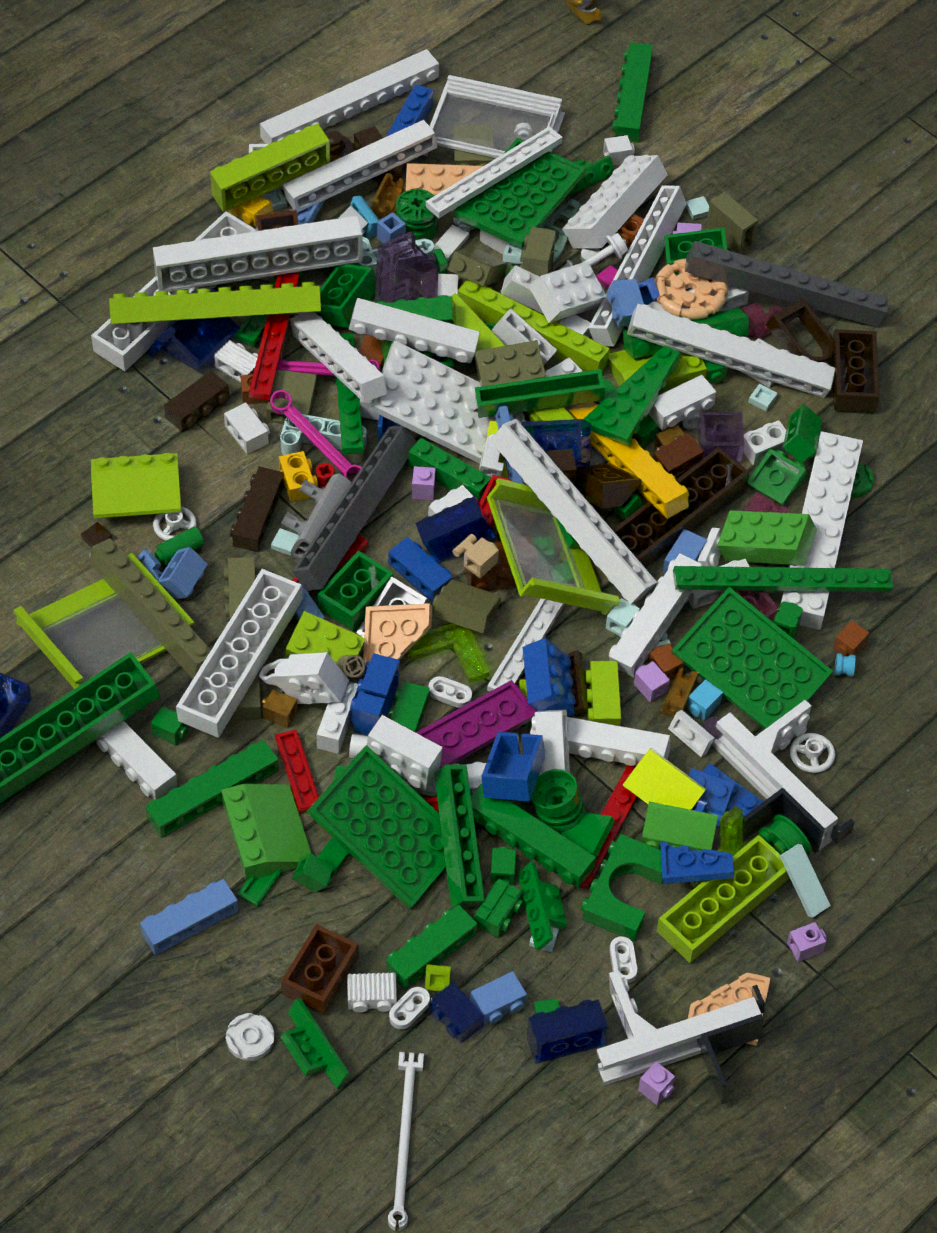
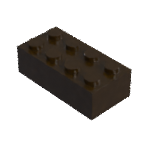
(855, 370)

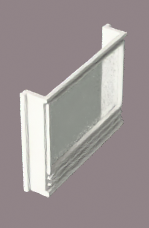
(491, 117)

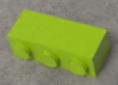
(603, 692)

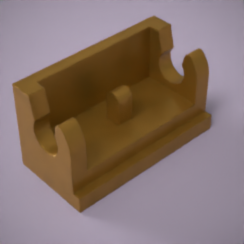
(386, 196)
(679, 692)

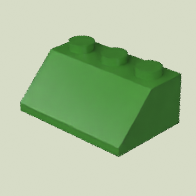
(678, 827)

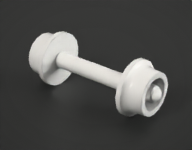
(616, 245)

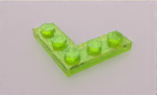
(463, 644)
(731, 834)

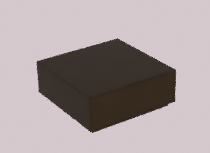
(95, 534)

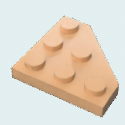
(395, 629)
(730, 994)

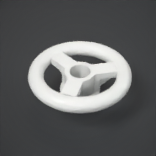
(174, 522)
(818, 744)

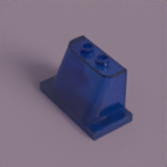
(195, 339)

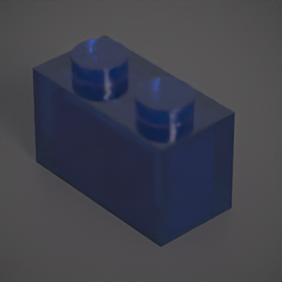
(456, 1013)

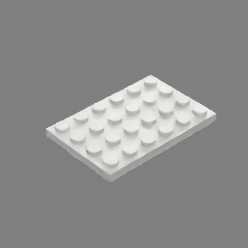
(432, 401)

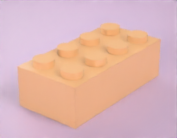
(436, 177)

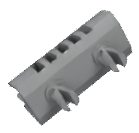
(326, 501)

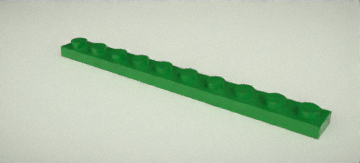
(782, 579)

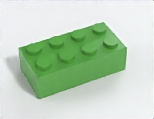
(767, 537)

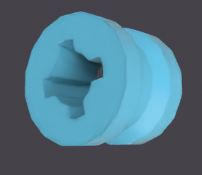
(844, 665)

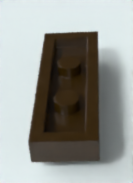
(578, 686)

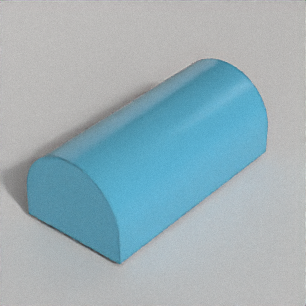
(366, 212)

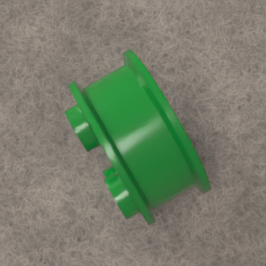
(784, 835)

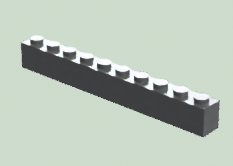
(786, 284)
(354, 508)

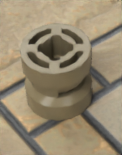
(346, 664)

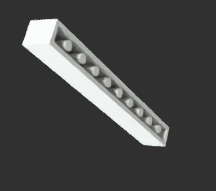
(353, 97)
(641, 256)
(731, 350)
(573, 511)

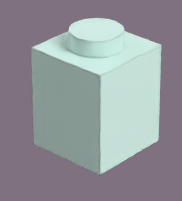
(621, 617)

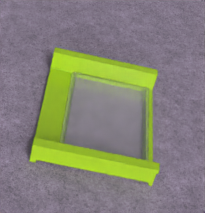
(538, 551)
(93, 629)

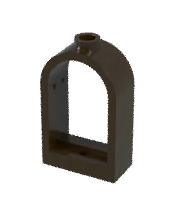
(811, 322)

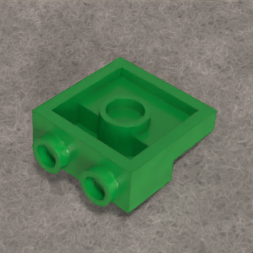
(777, 476)

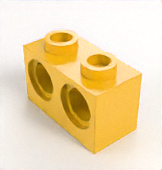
(296, 470)

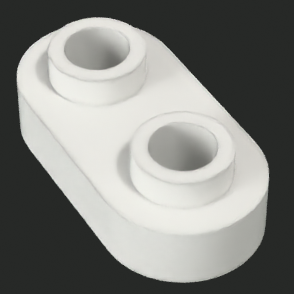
(451, 692)
(623, 961)
(408, 1009)

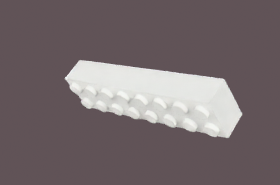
(239, 653)

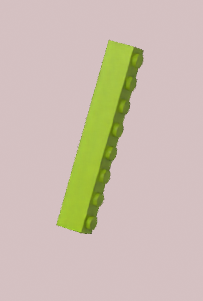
(569, 344)

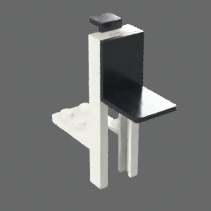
(782, 789)
(694, 1036)

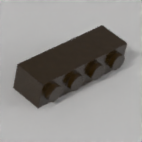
(257, 509)

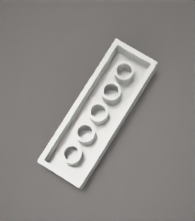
(615, 201)

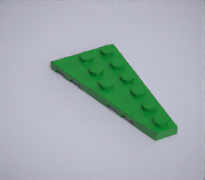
(631, 402)

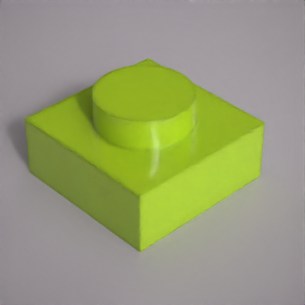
(437, 977)

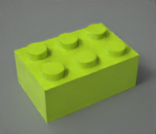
(321, 636)

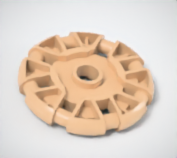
(679, 296)

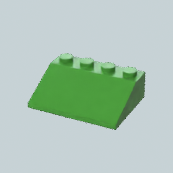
(265, 828)

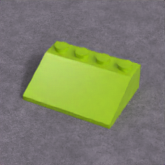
(688, 368)
(135, 485)

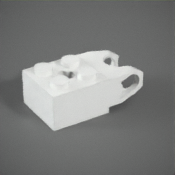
(307, 678)

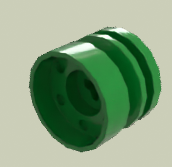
(413, 212)
(558, 800)

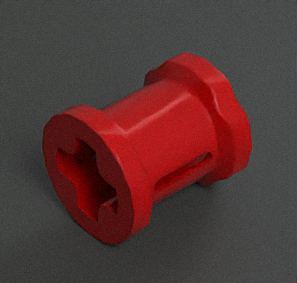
(324, 473)

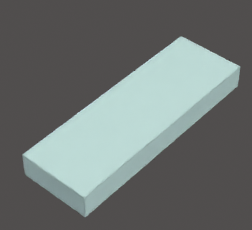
(805, 880)

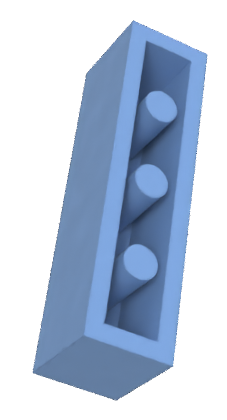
(189, 916)

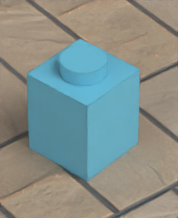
(704, 700)

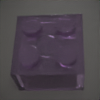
(721, 431)

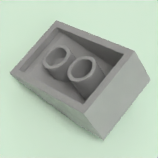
(396, 594)

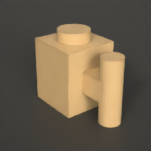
(477, 557)

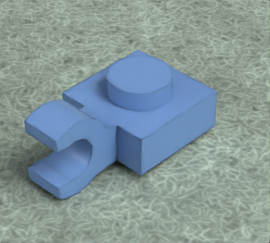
(150, 563)

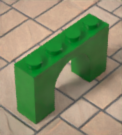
(602, 907)

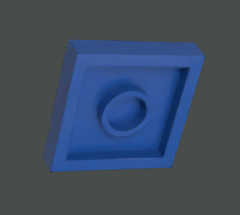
(716, 795)

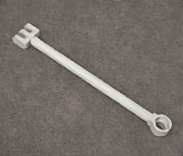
(410, 1068)

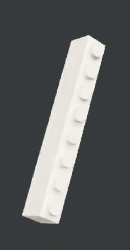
(360, 166)
(339, 356)

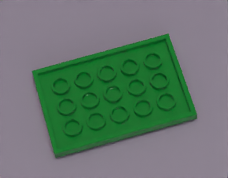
(522, 198)
(751, 660)
(383, 825)

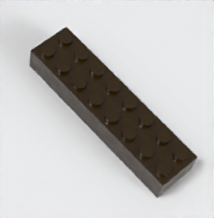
(709, 486)

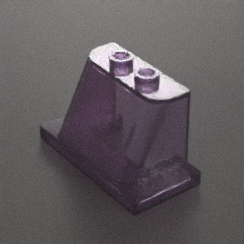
(404, 271)

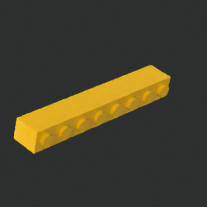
(655, 484)

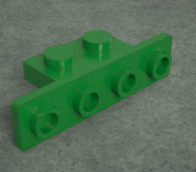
(594, 172)
(542, 905)
(311, 1047)

